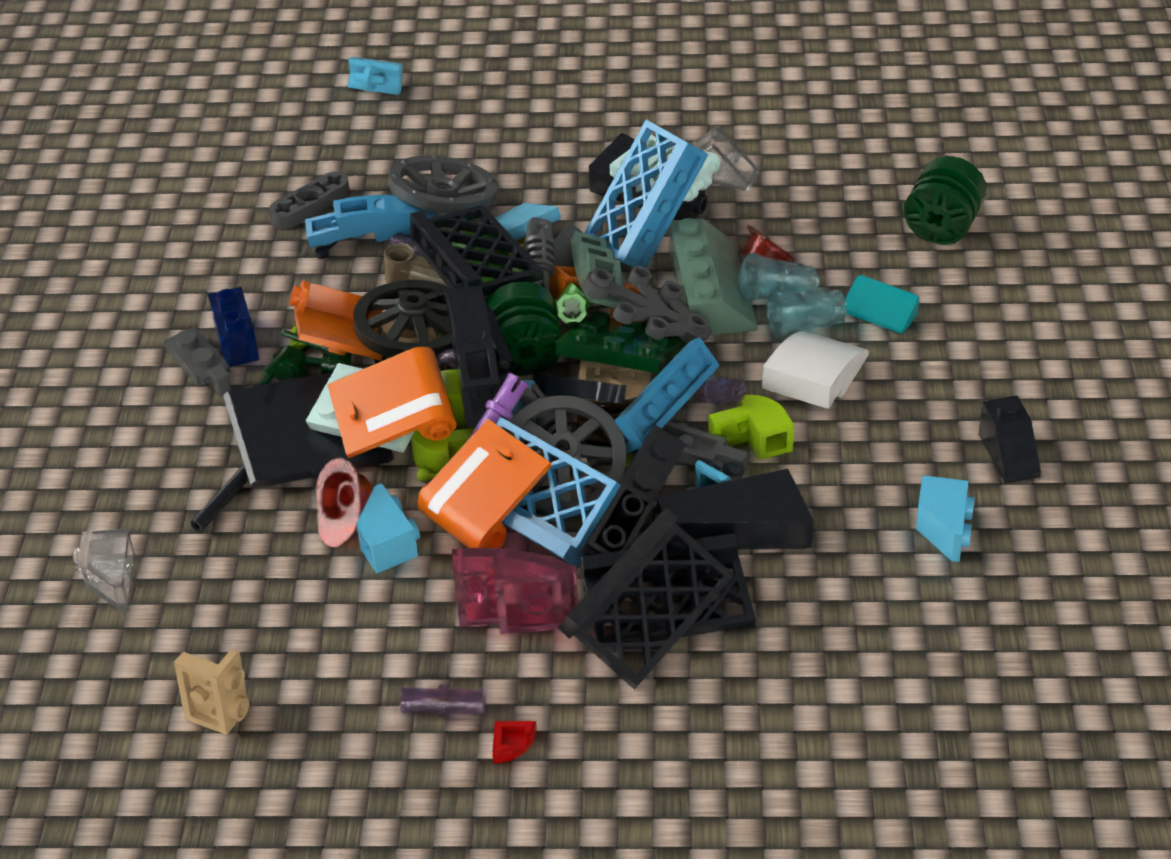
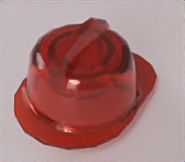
(763, 245)
(340, 501)

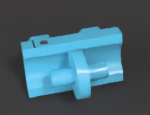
(375, 75)

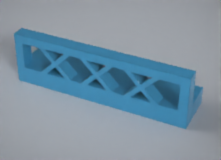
(666, 393)

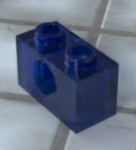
(233, 326)

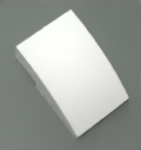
(812, 368)

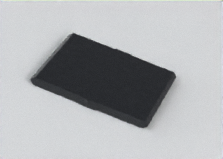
(277, 439)

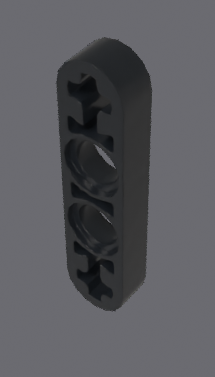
(581, 388)

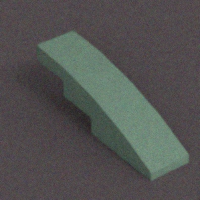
(592, 253)

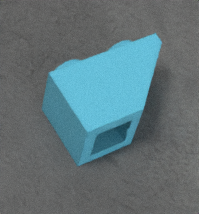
(942, 514)
(385, 532)

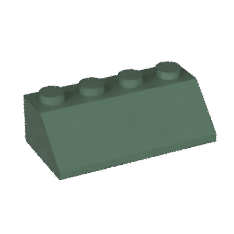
(709, 272)

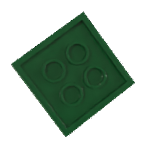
(618, 344)

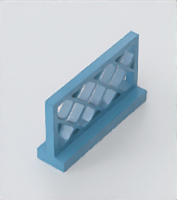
(658, 204)
(539, 529)

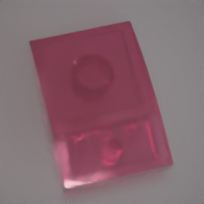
(513, 589)

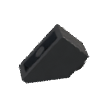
(1009, 439)

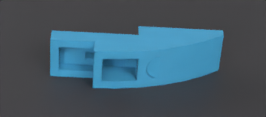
(362, 215)

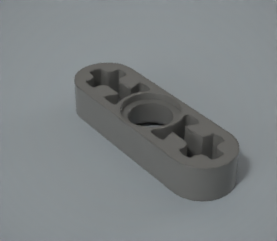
(293, 208)

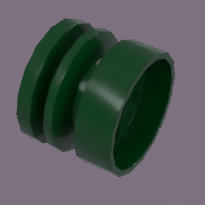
(945, 200)
(528, 325)

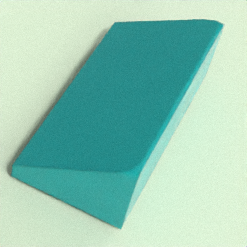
(882, 304)

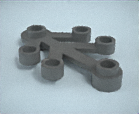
(649, 305)

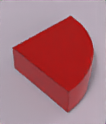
(512, 739)

